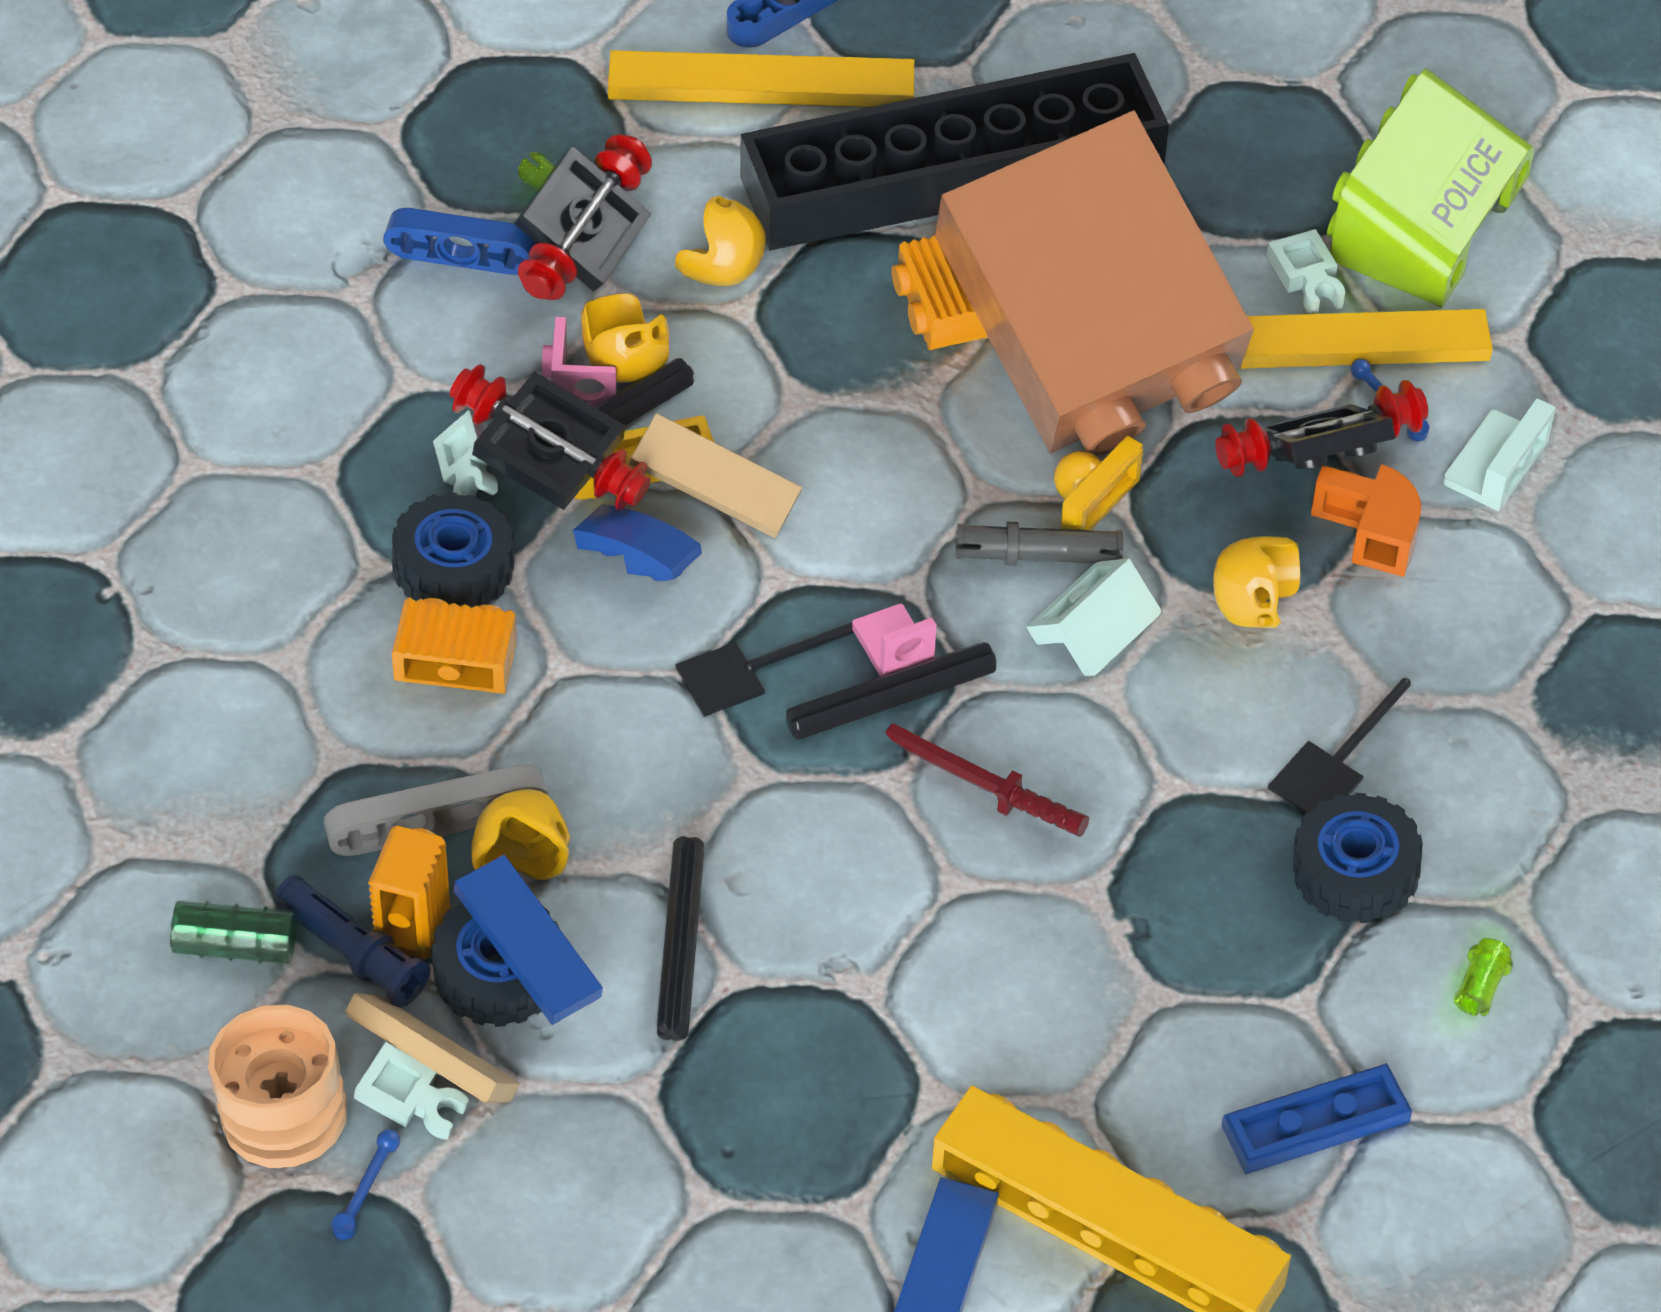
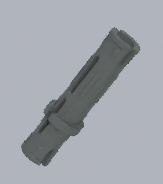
(1037, 544)

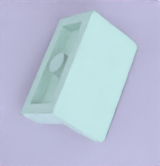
(1500, 454)
(1098, 614)

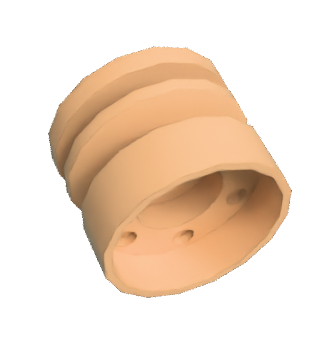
(278, 1085)

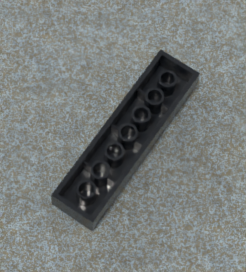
(901, 156)

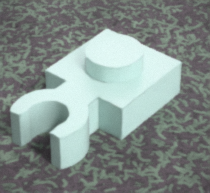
(1307, 265)
(456, 460)
(403, 1087)

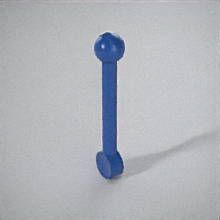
(1362, 370)
(344, 1223)

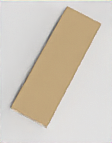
(716, 475)
(432, 1048)

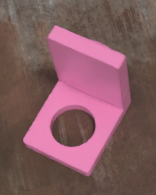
(554, 366)
(894, 639)

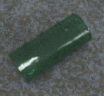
(233, 932)

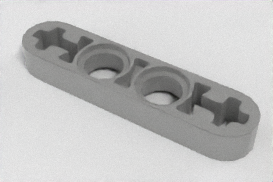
(366, 823)

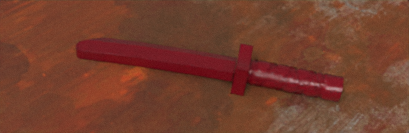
(1008, 790)

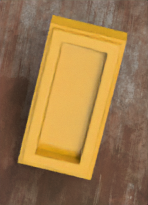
(1094, 485)

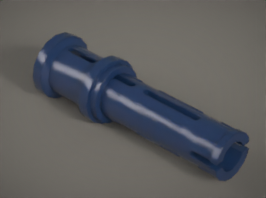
(369, 952)

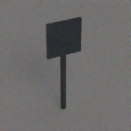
(726, 677)
(1319, 776)

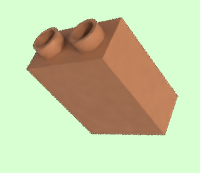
(1095, 286)

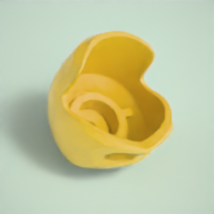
(734, 241)
(620, 338)
(1253, 573)
(526, 830)

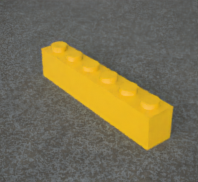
(1108, 1208)

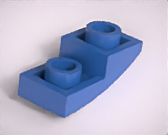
(646, 543)

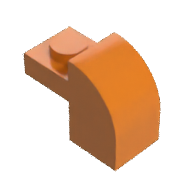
(1381, 510)

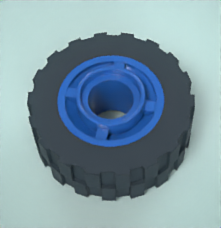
(453, 550)
(1355, 886)
(470, 981)

